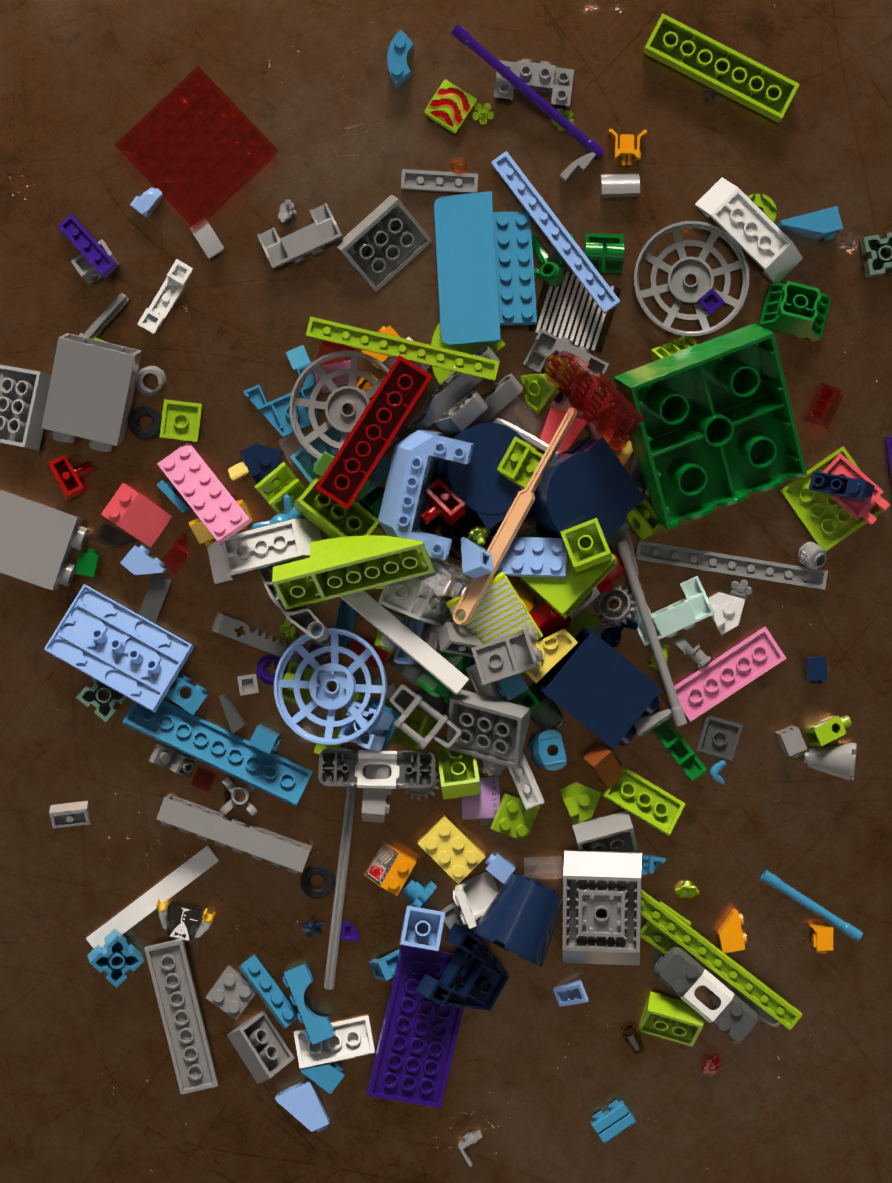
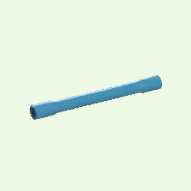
(777, 883)

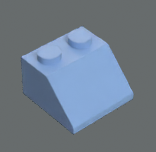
(422, 928)

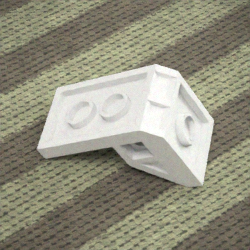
(416, 601)

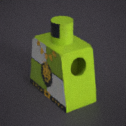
(826, 730)

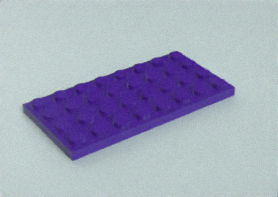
(415, 1034)

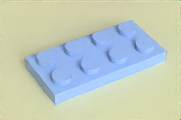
(535, 558)

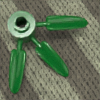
(549, 271)

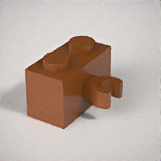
(604, 765)

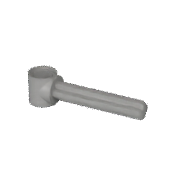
(104, 319)

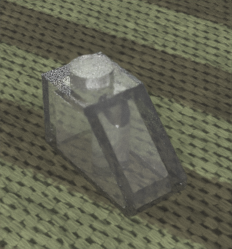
(543, 867)

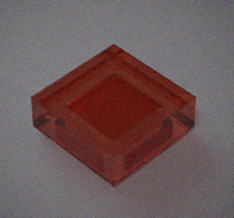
(203, 779)

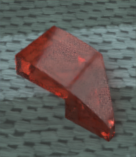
(176, 554)

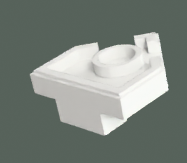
(727, 611)

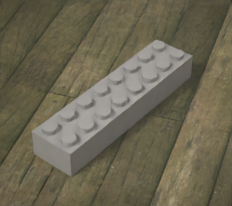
(234, 833)

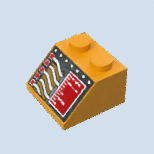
(390, 868)

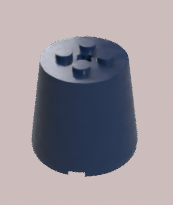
(521, 918)

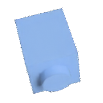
(499, 867)

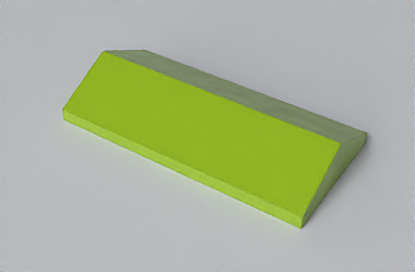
(645, 801)

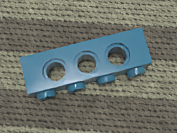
(192, 703)

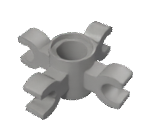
(250, 809)

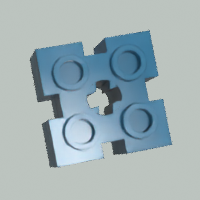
(115, 969)

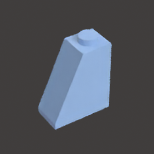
(305, 1105)

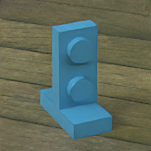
(385, 966)

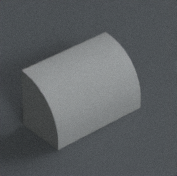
(620, 185)

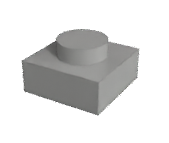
(248, 684)

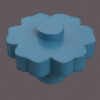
(418, 894)

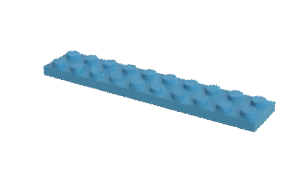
(220, 750)

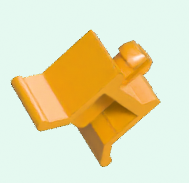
(626, 146)

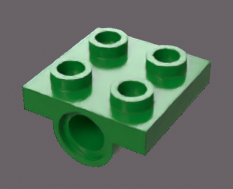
(605, 252)

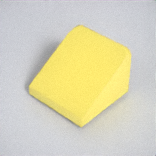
(238, 471)

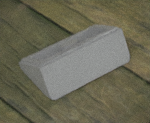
(70, 814)

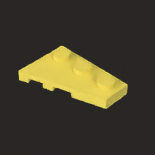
(554, 650)

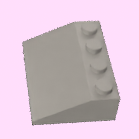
(384, 242)
(22, 406)
(489, 727)

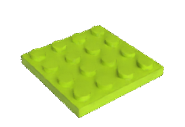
(818, 511)

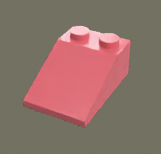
(136, 515)

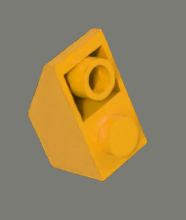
(730, 933)

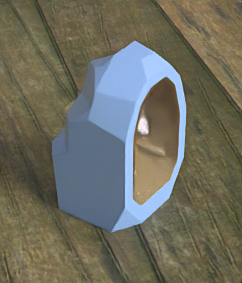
(147, 201)

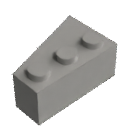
(375, 799)

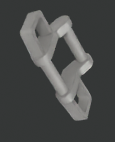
(418, 701)

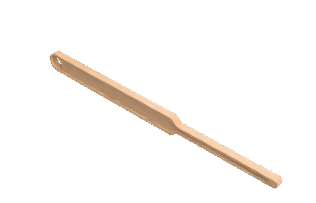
(511, 524)

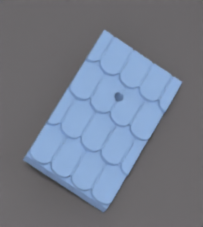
(119, 648)

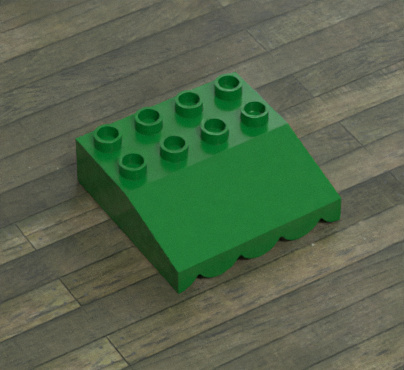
(713, 424)

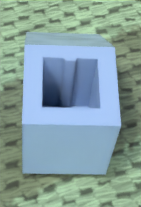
(475, 559)
(140, 563)

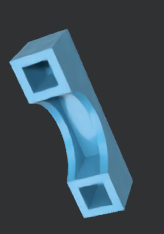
(317, 1027)

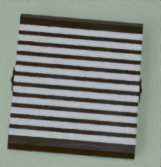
(573, 314)

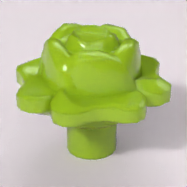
(478, 535)

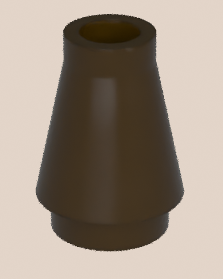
(633, 1038)

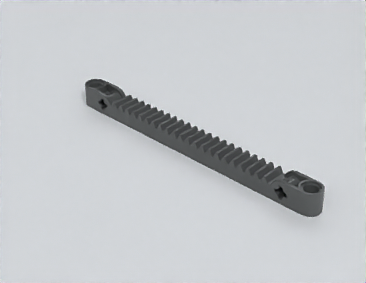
(228, 625)

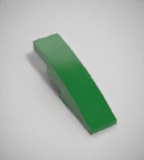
(679, 749)

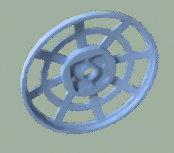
(319, 687)

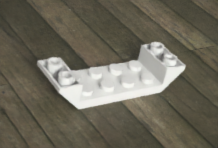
(750, 229)
(262, 548)

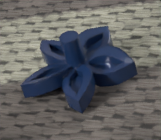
(312, 928)

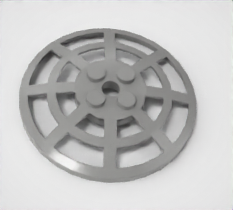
(690, 266)
(336, 400)

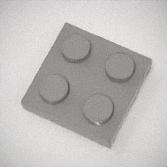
(231, 992)

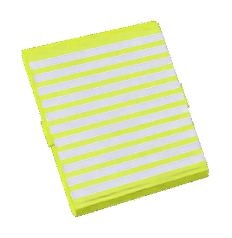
(498, 612)

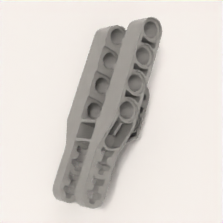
(470, 410)

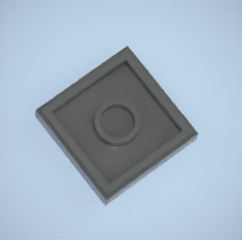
(719, 738)

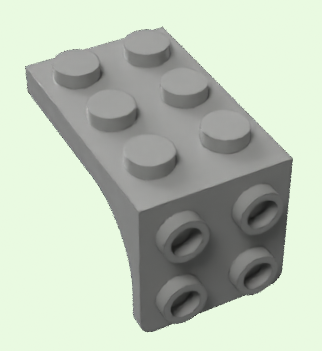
(508, 656)

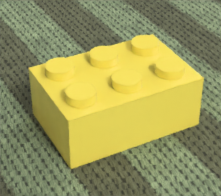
(451, 849)

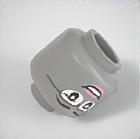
(812, 555)

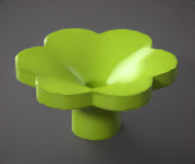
(687, 890)

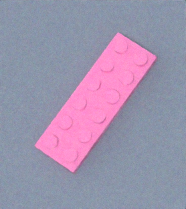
(204, 493)
(728, 673)

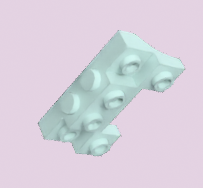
(679, 614)

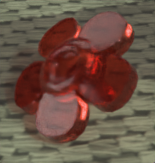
(711, 1066)

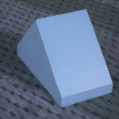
(571, 993)

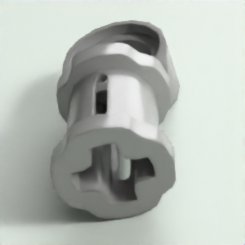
(695, 653)

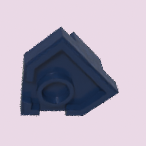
(261, 460)

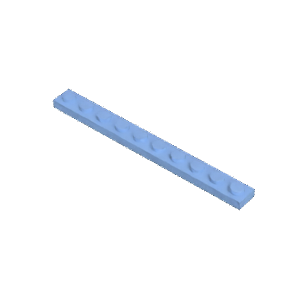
(555, 232)

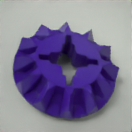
(265, 662)

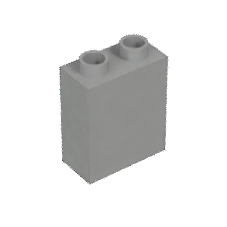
(91, 391)
(38, 541)

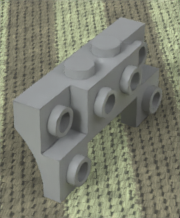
(539, 77)
(302, 242)
(547, 343)

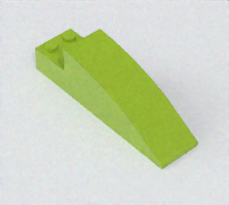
(349, 566)

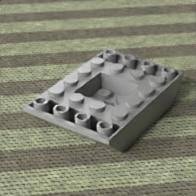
(602, 882)

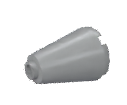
(833, 759)

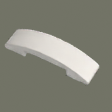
(166, 297)

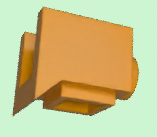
(822, 938)

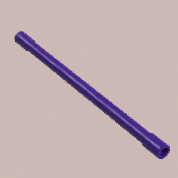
(465, 38)

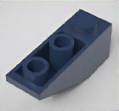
(842, 487)

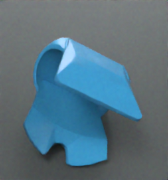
(539, 746)

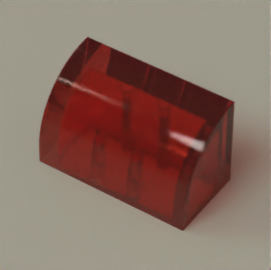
(824, 405)

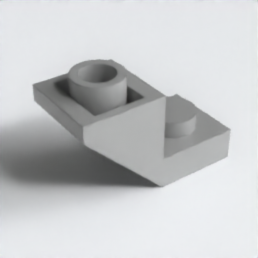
(173, 759)

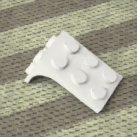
(474, 897)

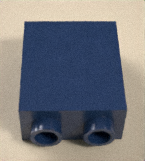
(601, 689)

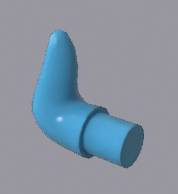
(714, 771)

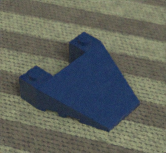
(471, 976)

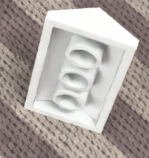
(351, 1040)

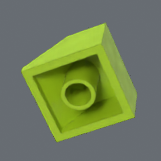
(586, 545)

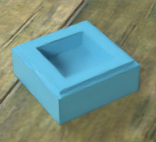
(298, 357)

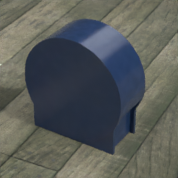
(478, 483)
(585, 486)

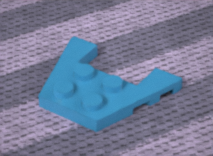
(278, 410)

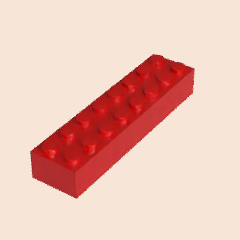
(373, 432)

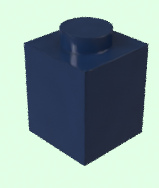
(815, 669)

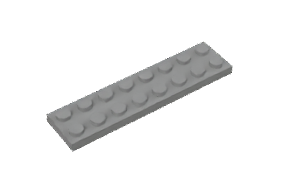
(181, 1016)

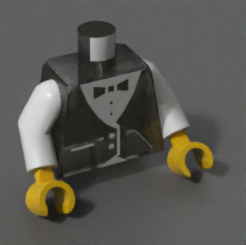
(183, 920)

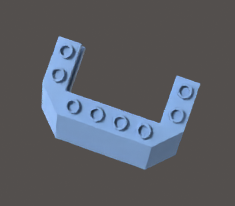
(408, 477)

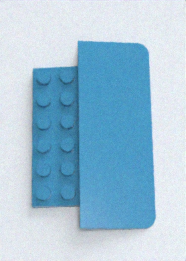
(482, 269)

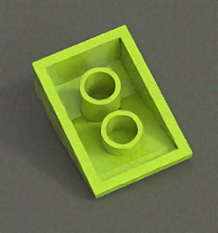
(457, 773)

